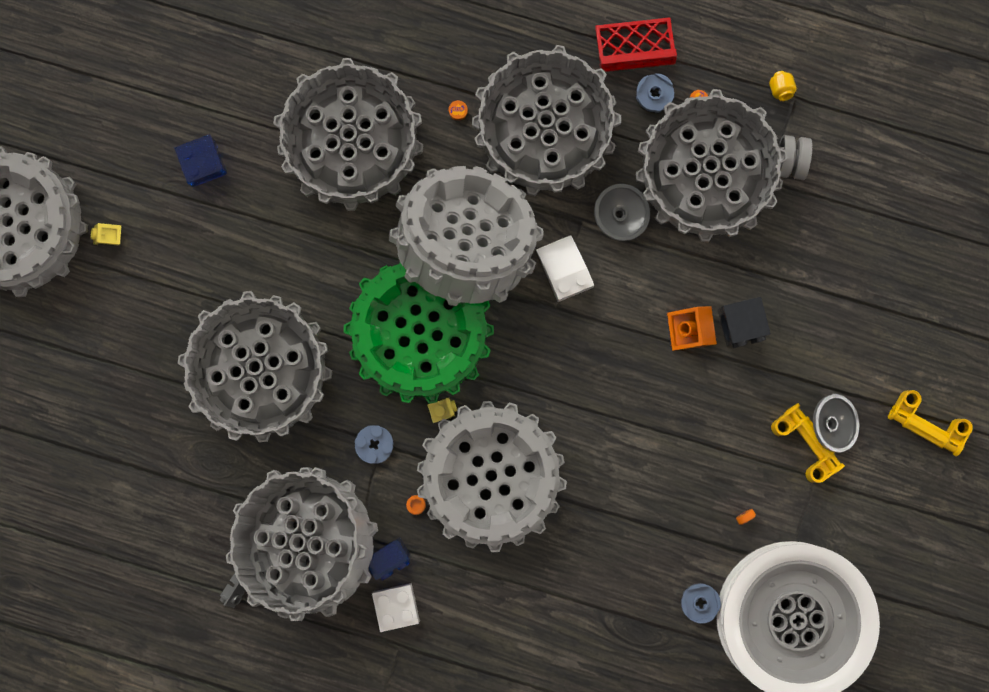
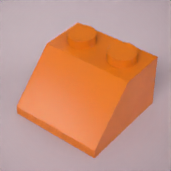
(691, 328)

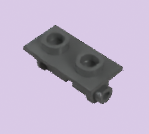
(231, 595)

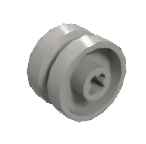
(799, 156)

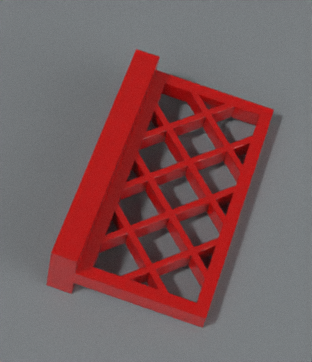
(640, 59)

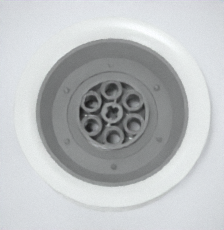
(840, 640)

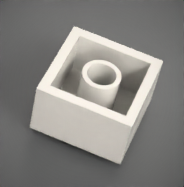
(395, 607)

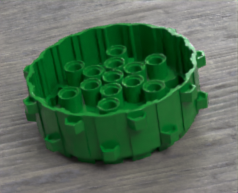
(403, 373)

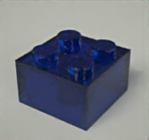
(200, 160)
(388, 558)

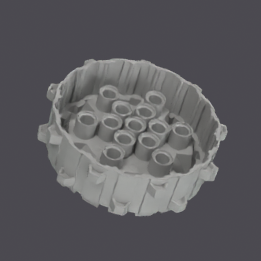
(516, 86)
(325, 95)
(753, 184)
(56, 215)
(466, 235)
(223, 399)
(447, 462)
(260, 559)

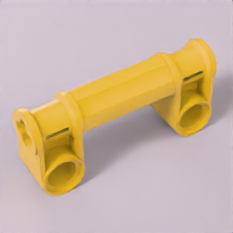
(926, 429)
(827, 462)

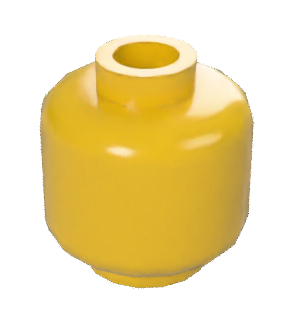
(782, 86)

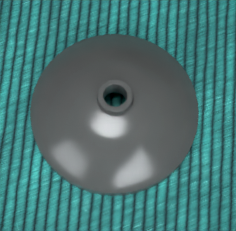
(631, 206)
(836, 423)

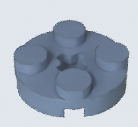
(656, 81)
(384, 447)
(707, 594)

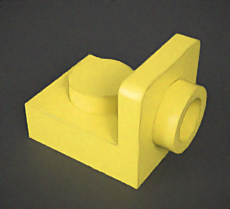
(106, 234)
(442, 410)

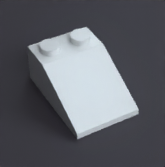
(565, 268)

